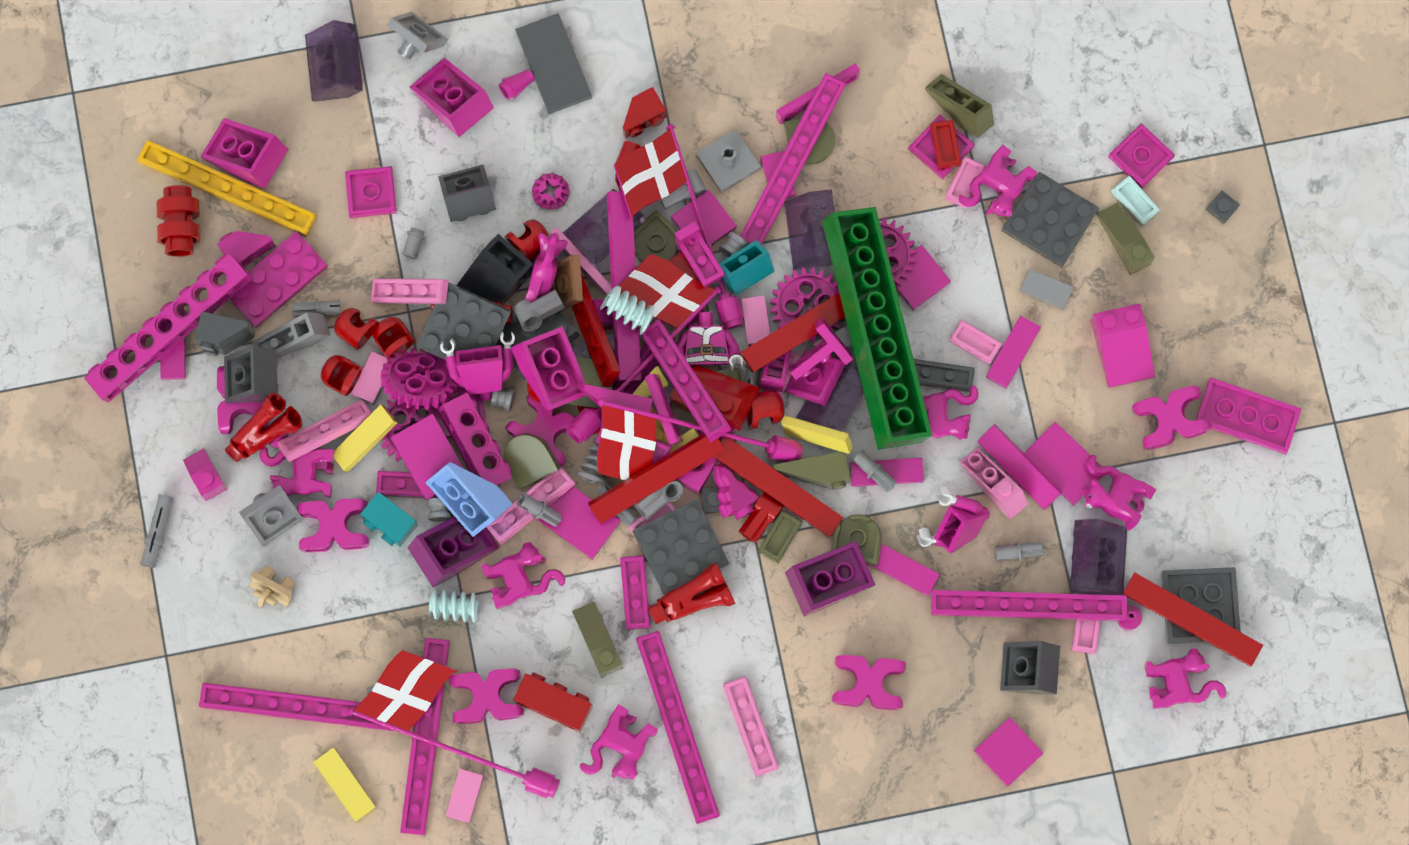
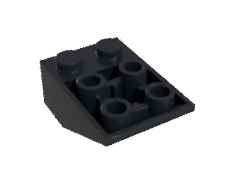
(497, 271)

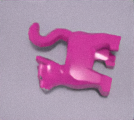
(1002, 181)
(545, 266)
(937, 413)
(304, 472)
(1121, 492)
(515, 577)
(1177, 683)
(621, 741)

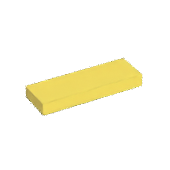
(817, 434)
(364, 438)
(344, 784)

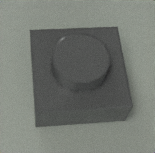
(1222, 207)
(710, 500)

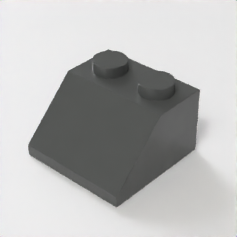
(467, 193)
(221, 334)
(250, 375)
(1030, 667)

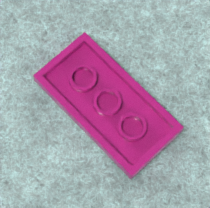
(278, 279)
(1249, 415)

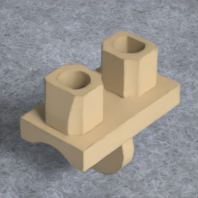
(270, 591)

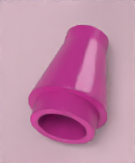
(515, 84)

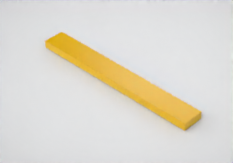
(226, 188)

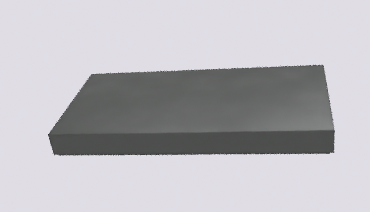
(553, 63)

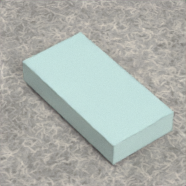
(1135, 201)

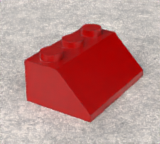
(729, 395)

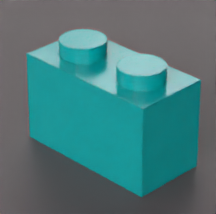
(746, 267)
(388, 519)

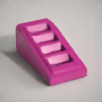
(775, 380)

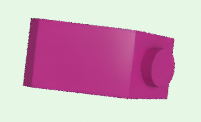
(245, 246)
(204, 475)

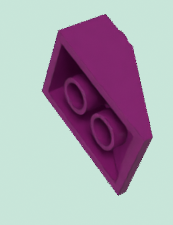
(449, 550)
(829, 578)

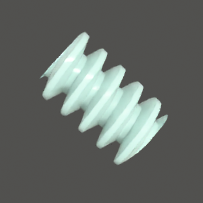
(628, 308)
(454, 606)

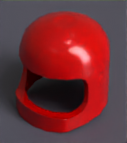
(528, 242)
(352, 329)
(392, 336)
(340, 374)
(766, 405)

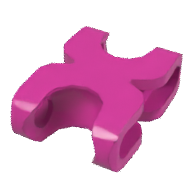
(228, 412)
(1171, 417)
(545, 427)
(332, 525)
(868, 682)
(486, 696)

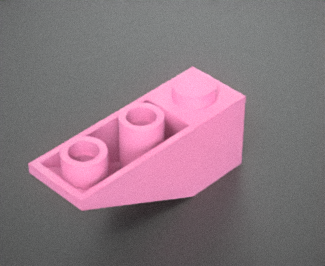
(995, 483)

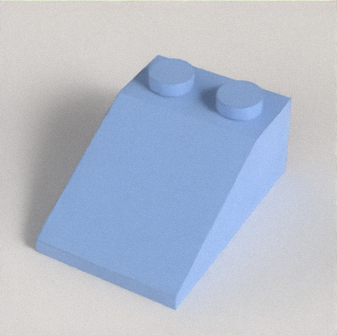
(469, 497)

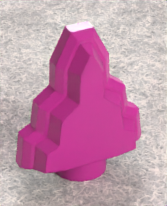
(733, 494)

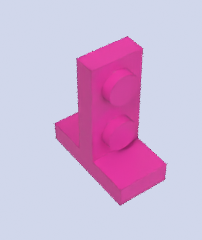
(698, 254)
(821, 351)

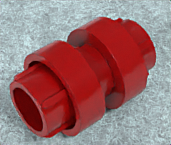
(178, 230)

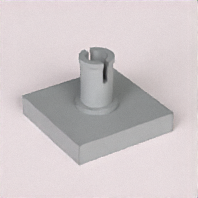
(416, 34)
(728, 161)
(270, 515)

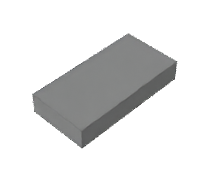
(1046, 289)

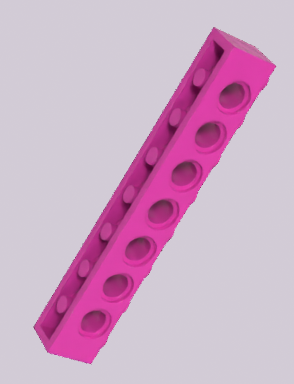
(163, 342)

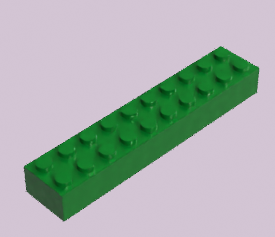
(876, 328)

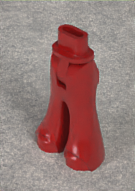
(253, 437)
(684, 601)

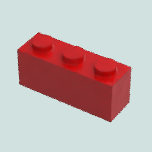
(553, 701)

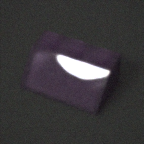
(333, 61)
(806, 228)
(591, 231)
(841, 403)
(1098, 557)

